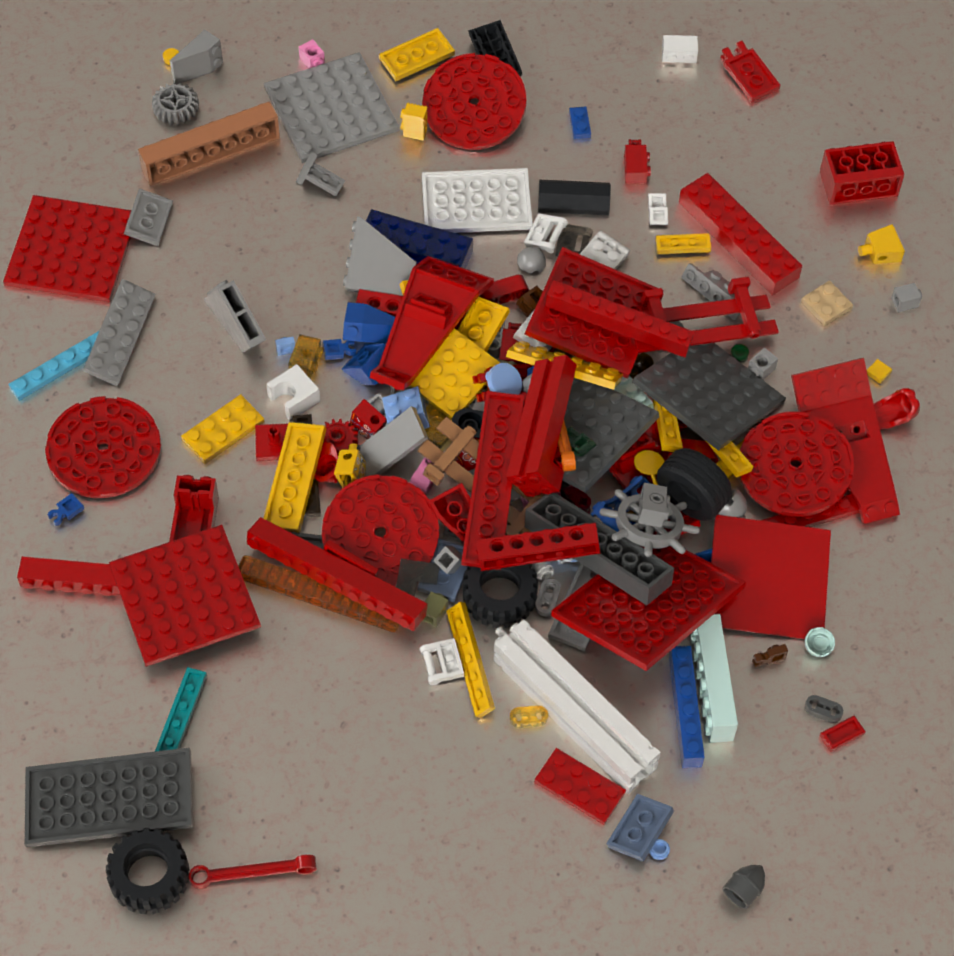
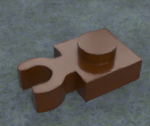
(773, 654)

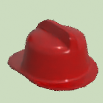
(327, 464)

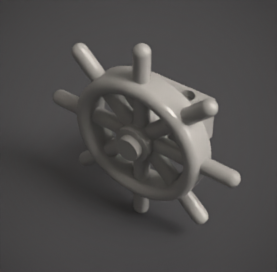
(651, 515)

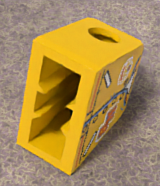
(350, 465)

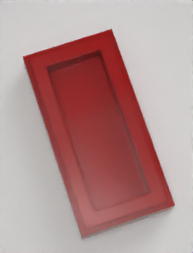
(842, 733)

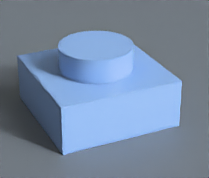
(285, 345)

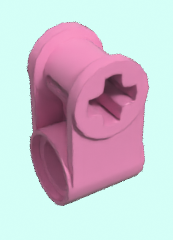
(419, 479)

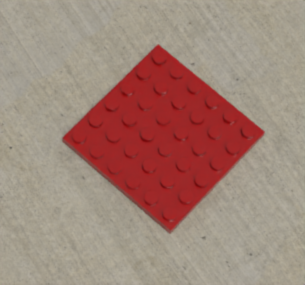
(69, 249)
(582, 337)
(184, 595)

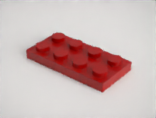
(580, 786)

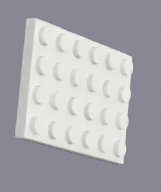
(477, 200)

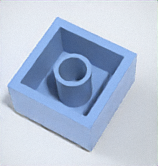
(401, 401)

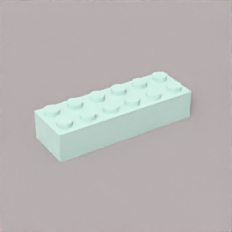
(714, 681)

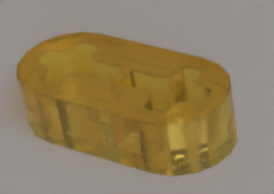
(528, 716)

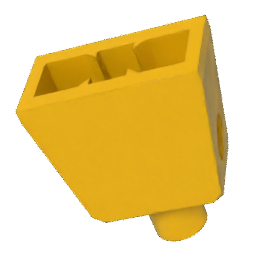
(883, 246)

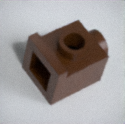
(528, 301)

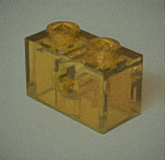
(306, 354)

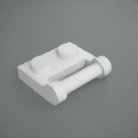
(541, 229)
(448, 658)

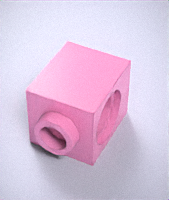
(311, 54)

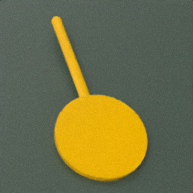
(648, 463)

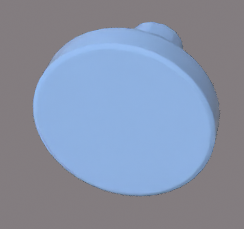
(504, 379)

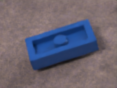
(580, 122)

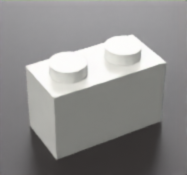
(679, 48)

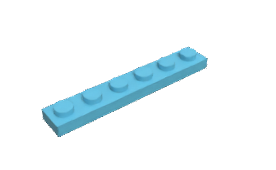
(53, 368)

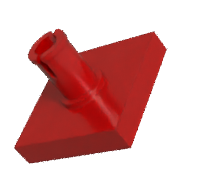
(269, 441)

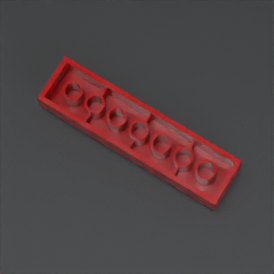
(740, 234)

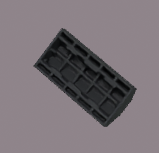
(493, 40)
(574, 197)

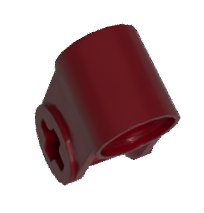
(576, 497)

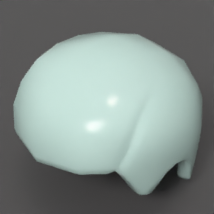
(819, 642)

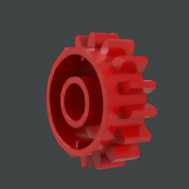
(342, 432)

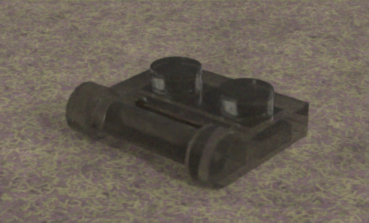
(569, 238)

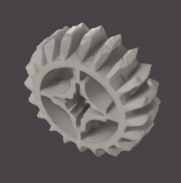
(164, 103)

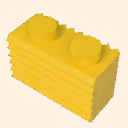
(414, 121)

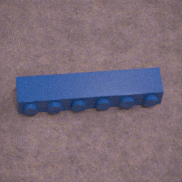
(686, 707)

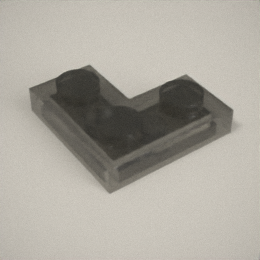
(416, 571)

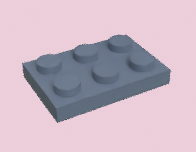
(447, 583)
(640, 827)

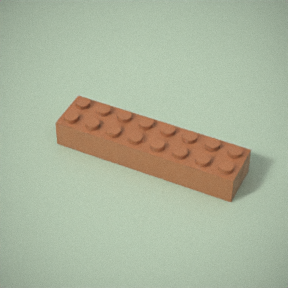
(209, 143)

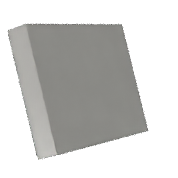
(148, 217)

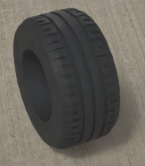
(697, 481)

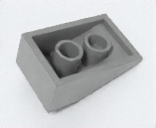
(197, 58)

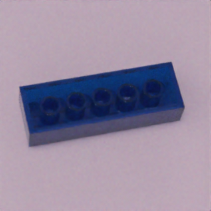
(422, 240)

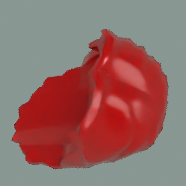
(897, 408)

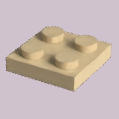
(826, 303)

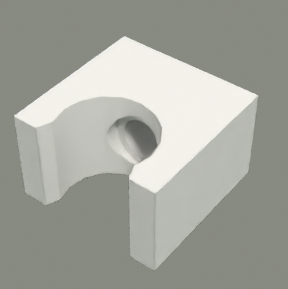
(296, 384)

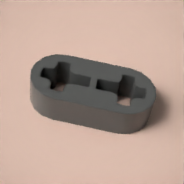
(824, 708)

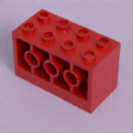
(861, 172)

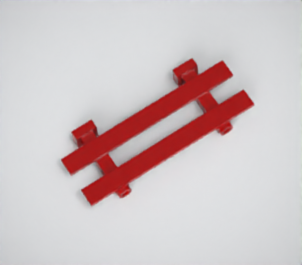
(742, 304)

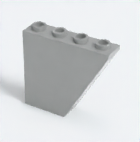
(375, 262)
(234, 315)

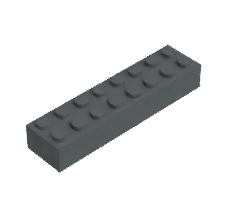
(618, 561)

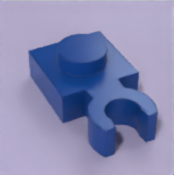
(336, 349)
(68, 508)

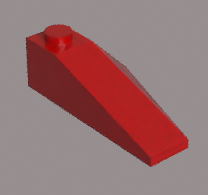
(453, 509)

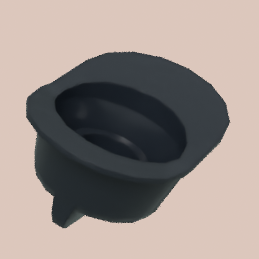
(469, 417)

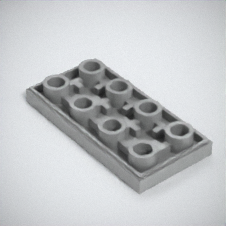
(393, 442)

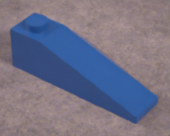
(366, 324)

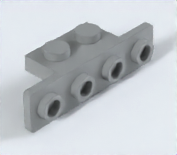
(709, 284)

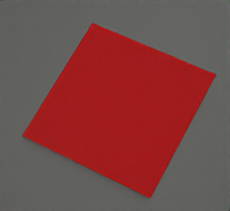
(782, 573)

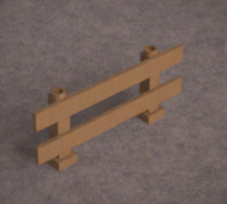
(445, 463)

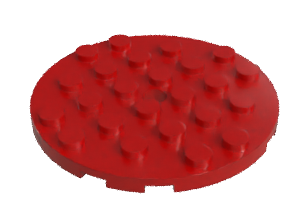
(471, 125)
(110, 472)
(816, 483)
(387, 504)

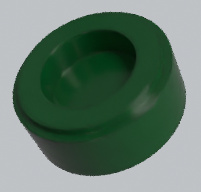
(740, 352)

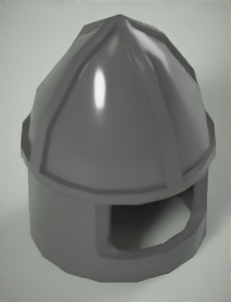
(747, 884)

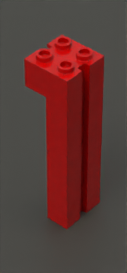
(540, 428)
(194, 505)

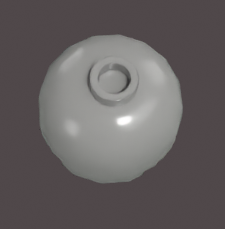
(736, 506)

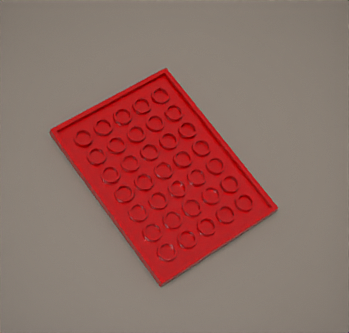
(650, 631)

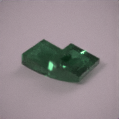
(580, 443)

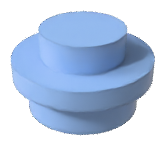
(660, 850)

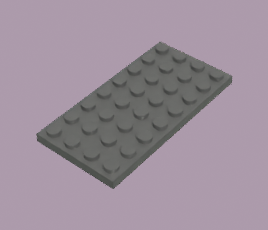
(108, 797)

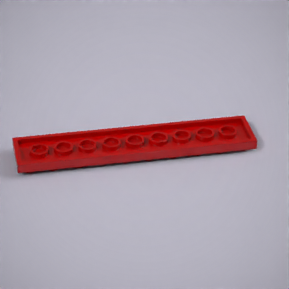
(490, 486)

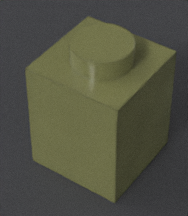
(436, 608)

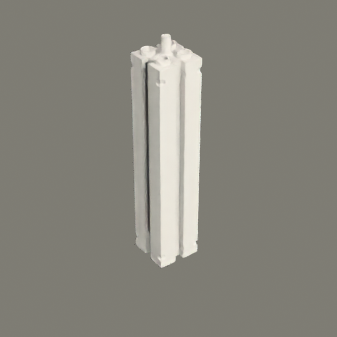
(575, 705)

